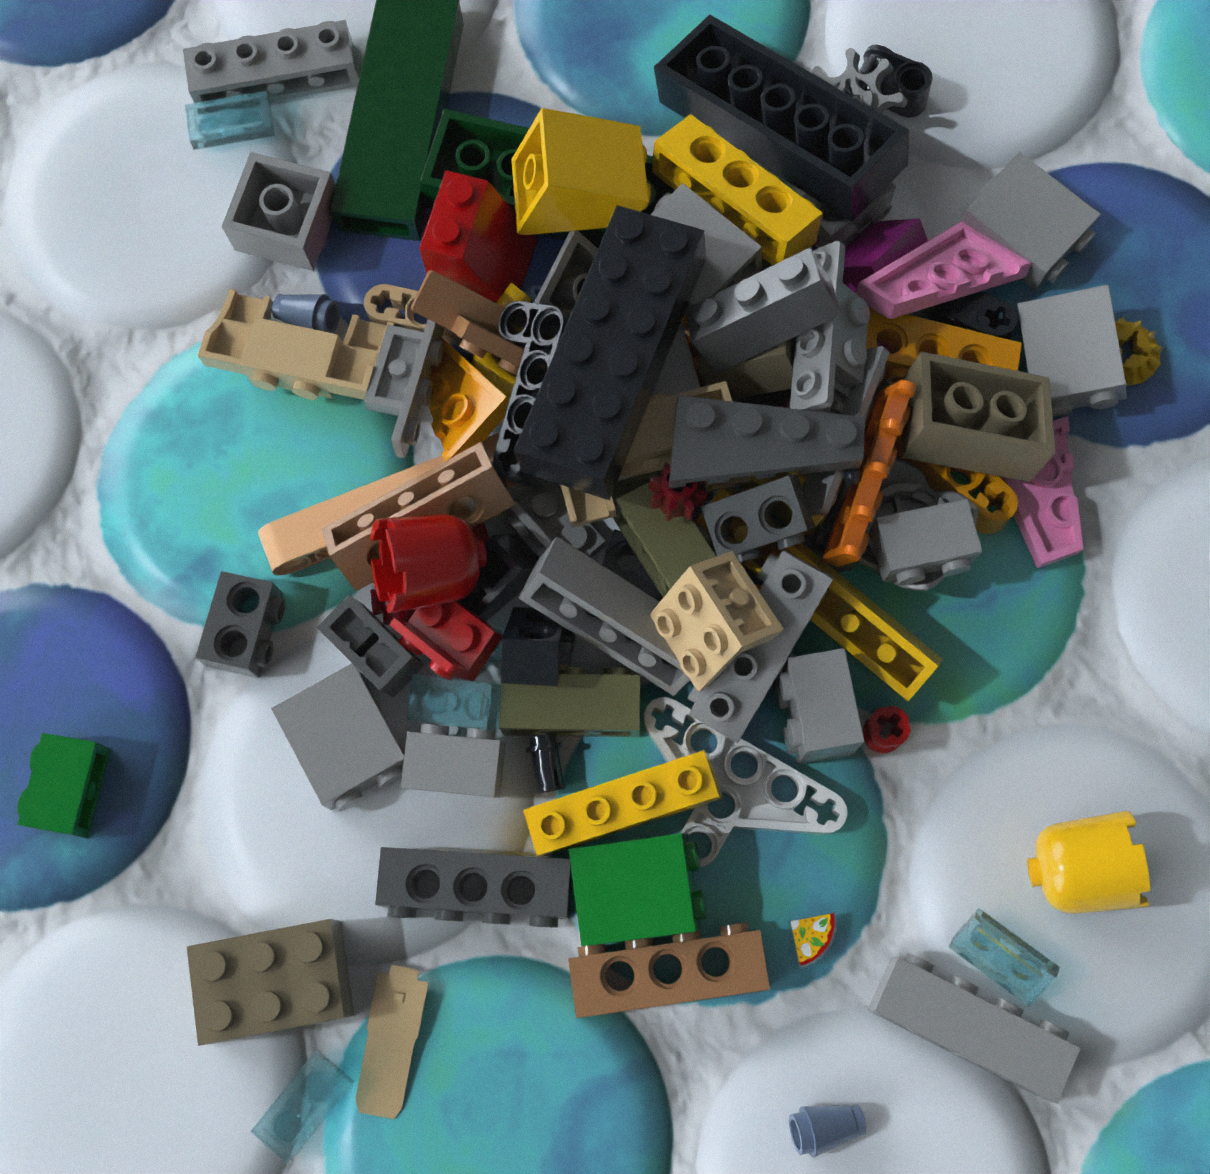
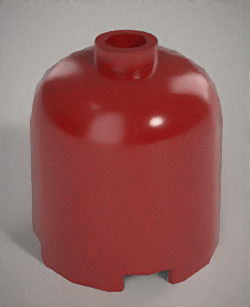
(425, 561)

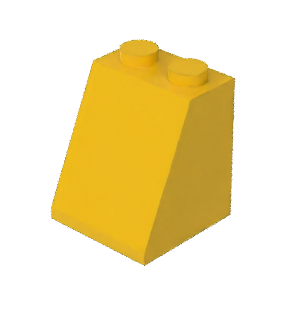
(577, 172)

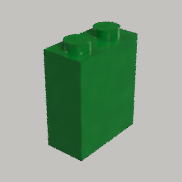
(637, 889)

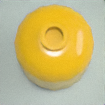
(1090, 865)

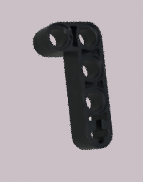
(539, 332)

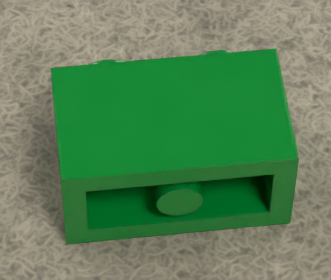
(63, 785)

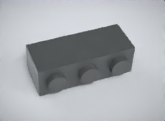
(762, 311)

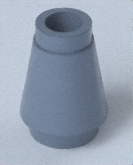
(307, 311)
(825, 1127)

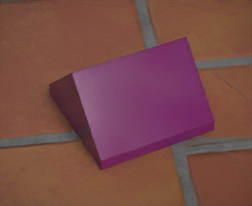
(880, 246)

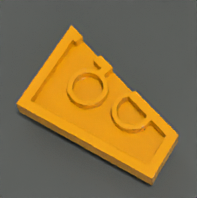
(463, 404)

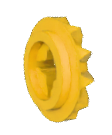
(1145, 363)

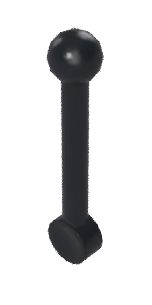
(851, 478)

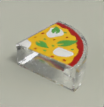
(812, 937)

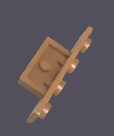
(468, 316)

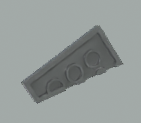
(744, 439)

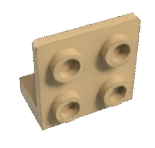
(713, 617)

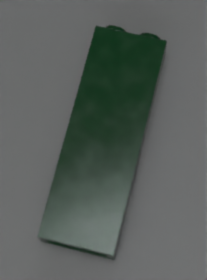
(396, 117)

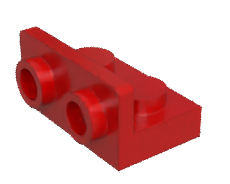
(451, 637)

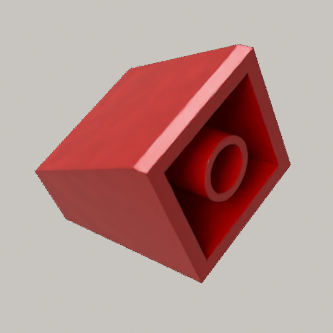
(475, 238)

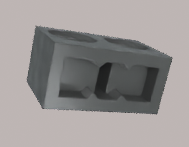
(756, 510)
(228, 623)
(370, 646)

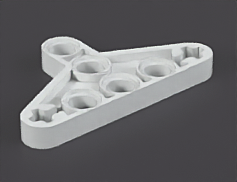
(752, 797)

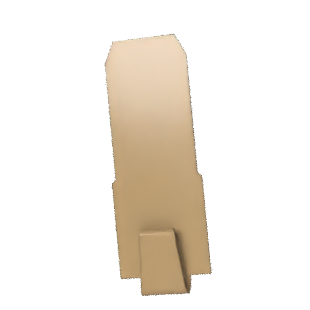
(390, 1041)

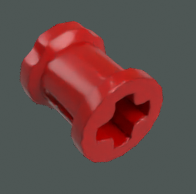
(899, 732)

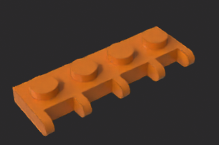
(883, 426)

